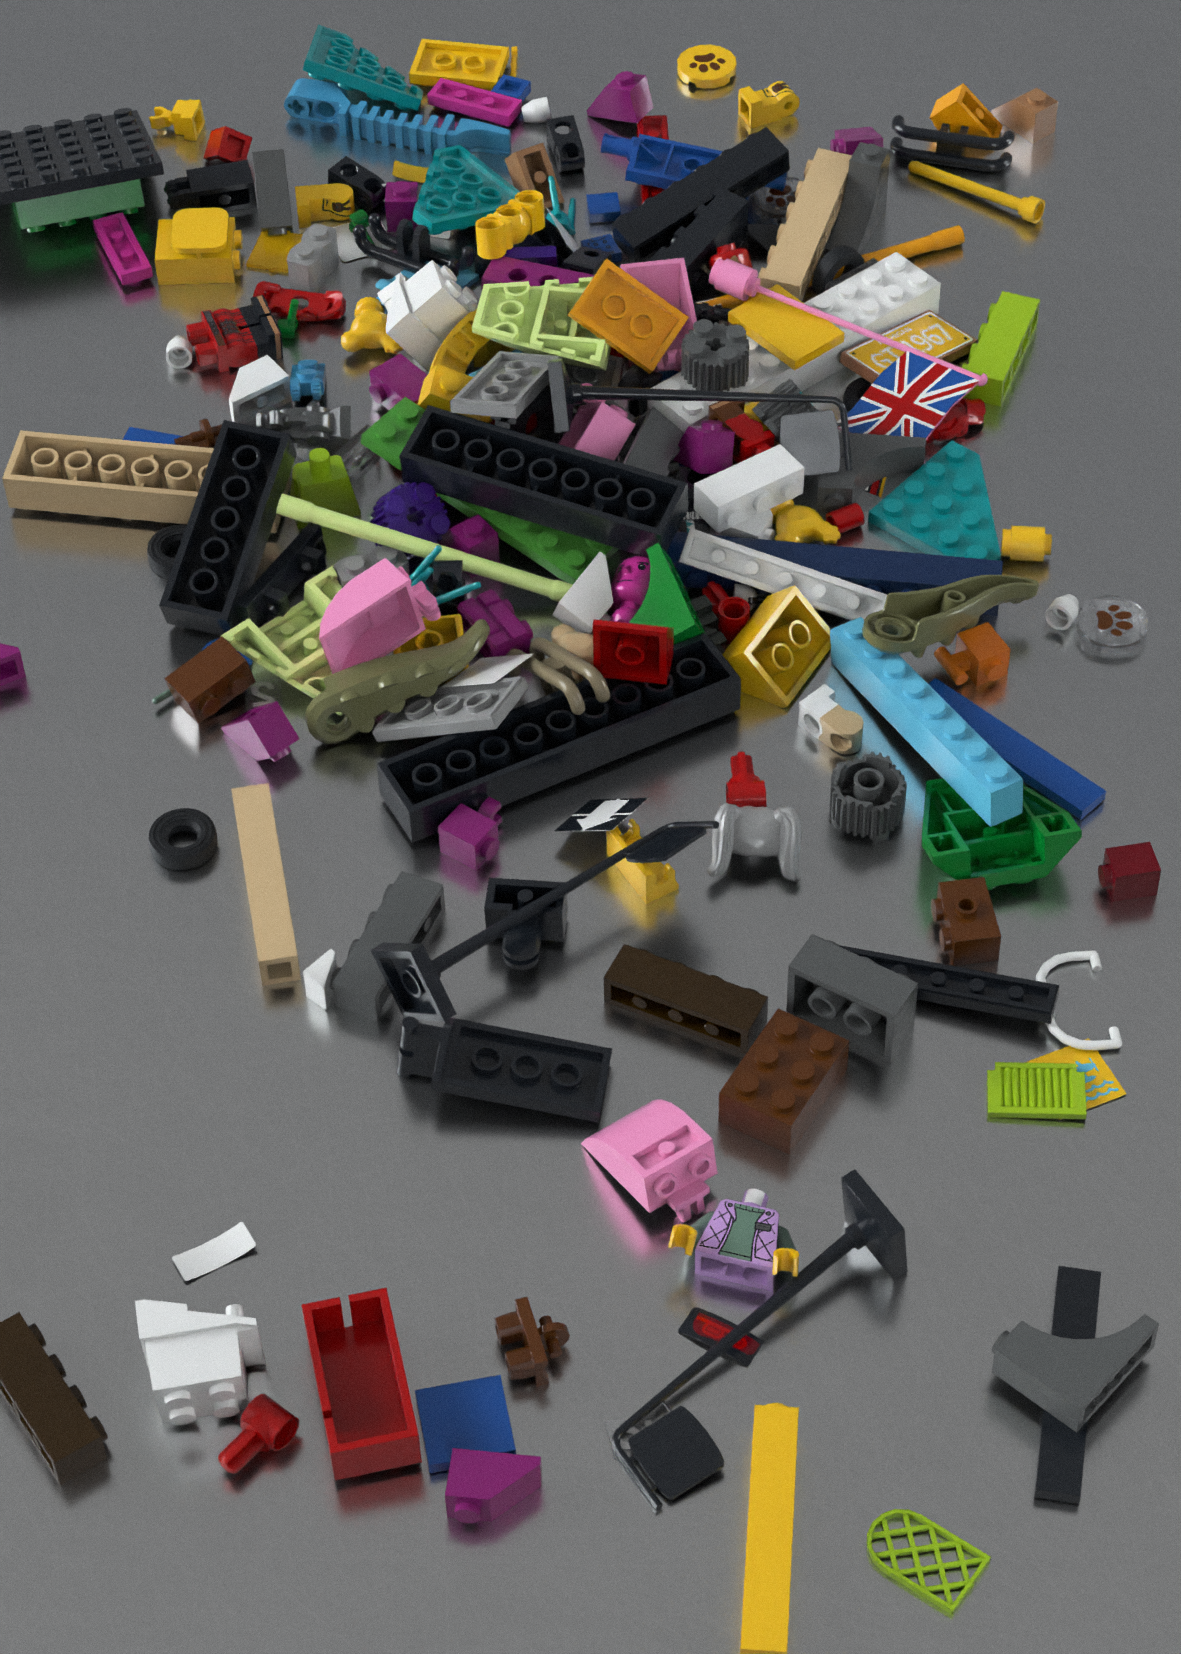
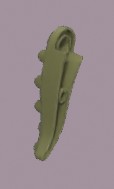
(936, 614)
(386, 683)

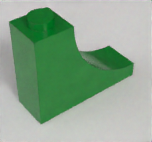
(667, 599)

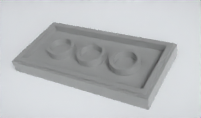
(504, 385)
(453, 710)

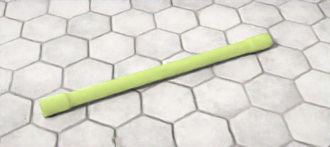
(308, 512)

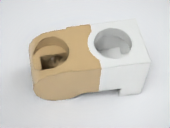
(830, 722)

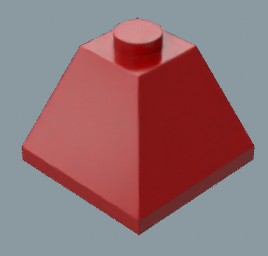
(633, 651)

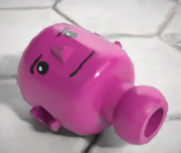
(629, 588)

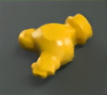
(369, 328)
(802, 524)

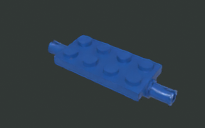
(664, 161)

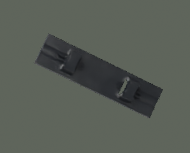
(272, 588)

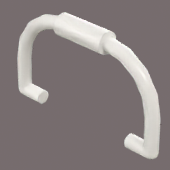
(1115, 1041)

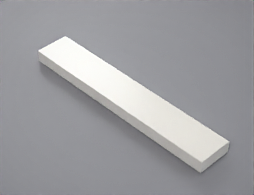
(776, 574)

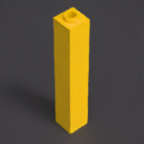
(770, 1530)

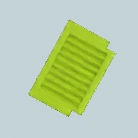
(1036, 1091)

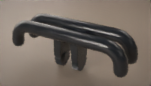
(950, 147)
(411, 247)

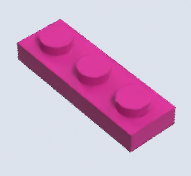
(474, 102)
(122, 248)

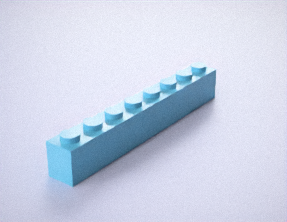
(929, 725)

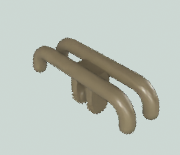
(557, 675)

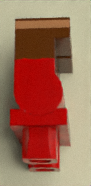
(749, 433)

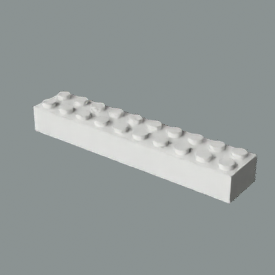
(870, 299)

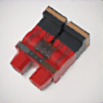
(236, 336)

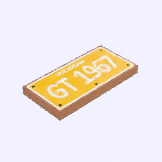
(924, 333)

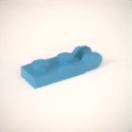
(307, 379)

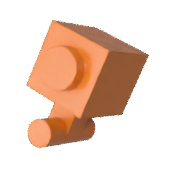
(977, 654)

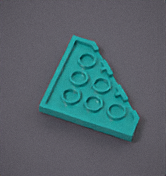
(337, 59)
(459, 191)
(942, 507)

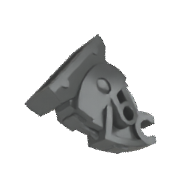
(311, 426)

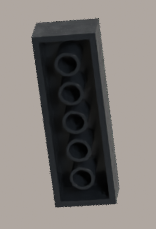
(228, 527)

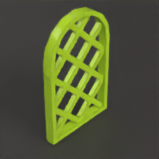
(899, 1575)

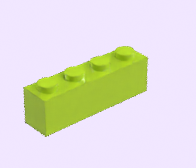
(1002, 345)

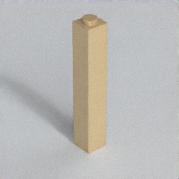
(266, 885)

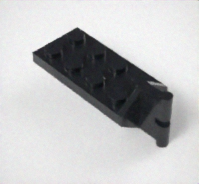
(507, 1066)

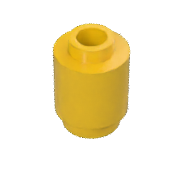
(1025, 543)

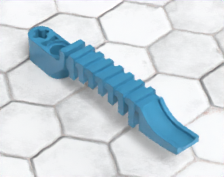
(330, 104)

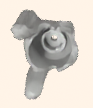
(757, 833)

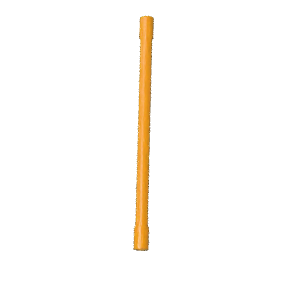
(934, 242)

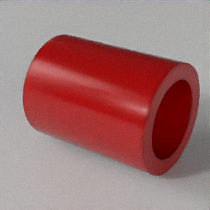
(846, 517)

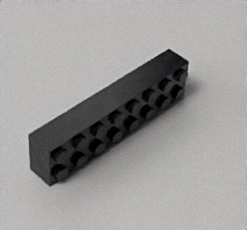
(544, 482)

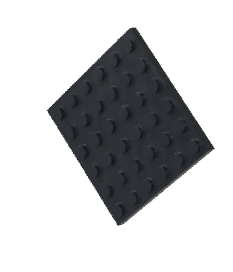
(75, 156)

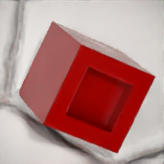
(227, 145)

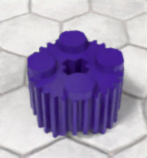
(412, 511)

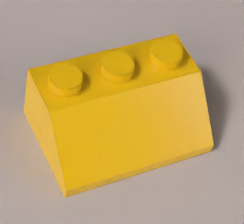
(779, 647)

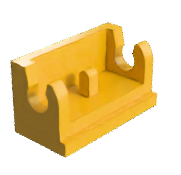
(647, 879)

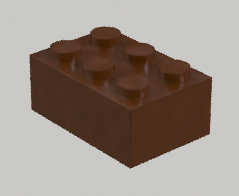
(783, 1081)

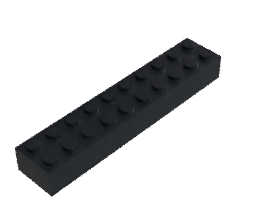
(550, 744)

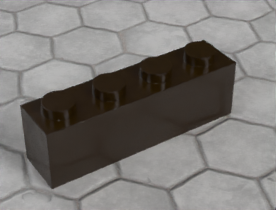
(685, 998)
(45, 1403)

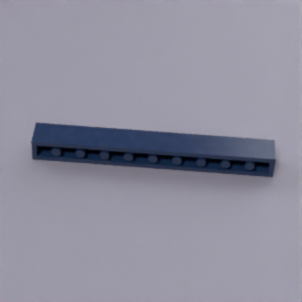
(869, 568)

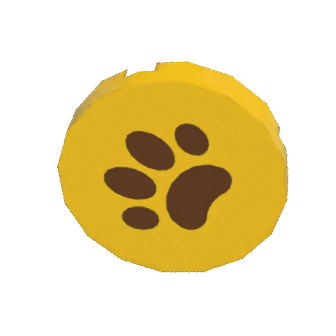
(706, 66)

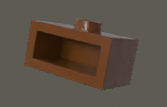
(210, 680)
(967, 921)

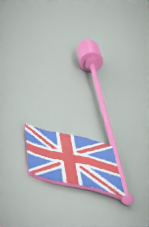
(904, 398)

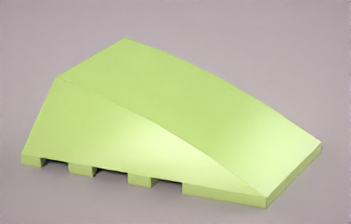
(538, 323)
(291, 643)

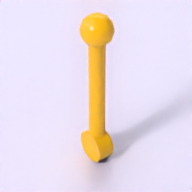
(514, 55)

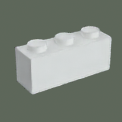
(748, 488)

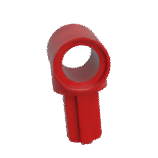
(731, 611)
(745, 786)
(263, 1427)

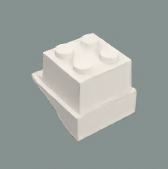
(427, 310)
(197, 1359)

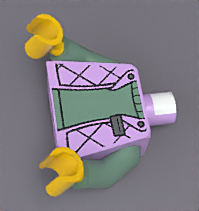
(739, 1242)

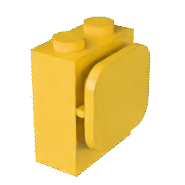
(198, 247)

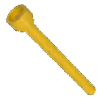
(1030, 207)

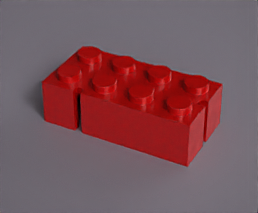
(361, 1385)

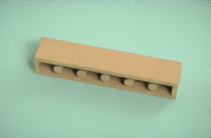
(807, 223)

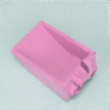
(669, 281)
(598, 429)
(374, 616)
(658, 1157)

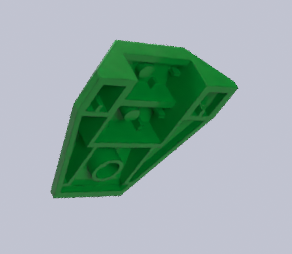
(1002, 854)

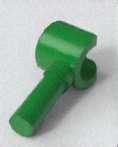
(360, 217)
(289, 325)

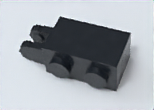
(215, 186)

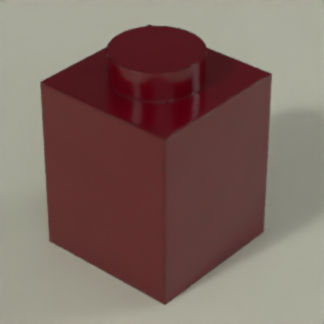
(1130, 872)

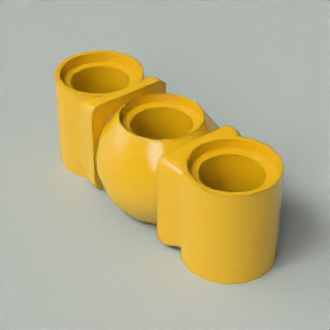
(510, 224)

